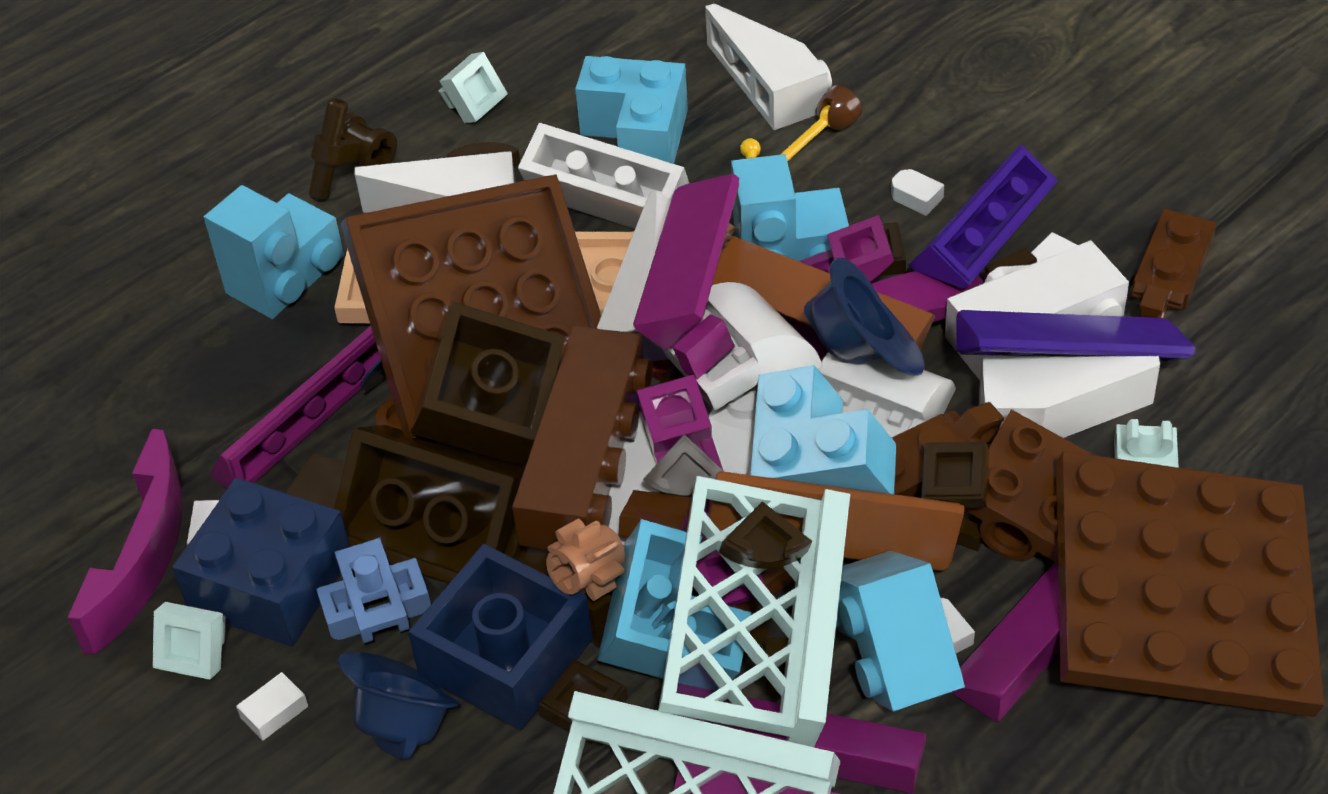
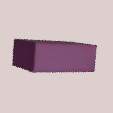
(703, 346)

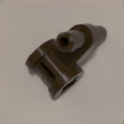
(346, 140)

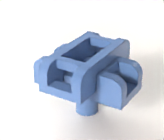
(372, 581)

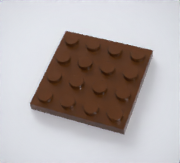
(483, 248)
(1186, 585)

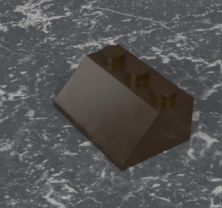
(425, 499)

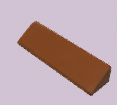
(791, 284)
(874, 522)

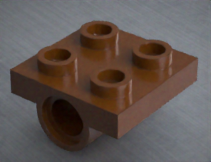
(1022, 490)

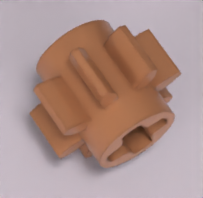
(586, 559)

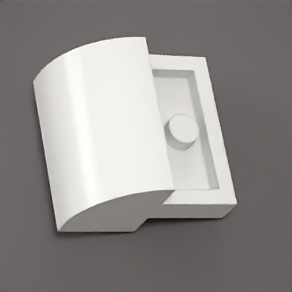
(761, 342)
(891, 396)

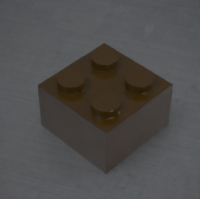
(487, 384)

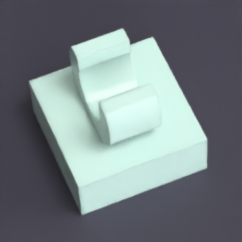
(472, 88)
(1147, 443)
(188, 640)

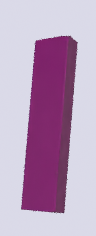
(686, 260)
(298, 414)
(1014, 651)
(866, 750)

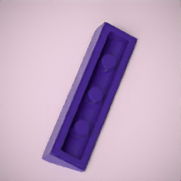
(985, 220)
(1068, 335)

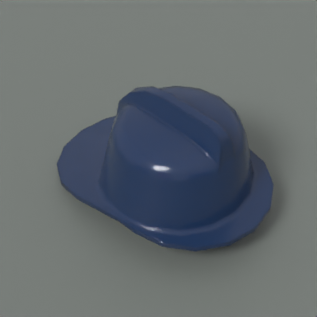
(858, 324)
(394, 702)

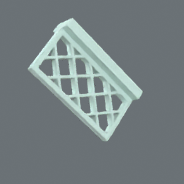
(809, 629)
(687, 742)

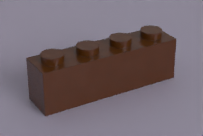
(582, 435)

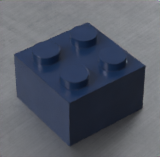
(262, 560)
(500, 636)

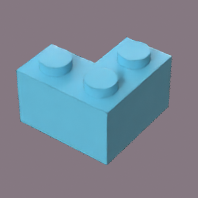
(635, 103)
(776, 216)
(271, 248)
(810, 440)
(644, 606)
(900, 630)

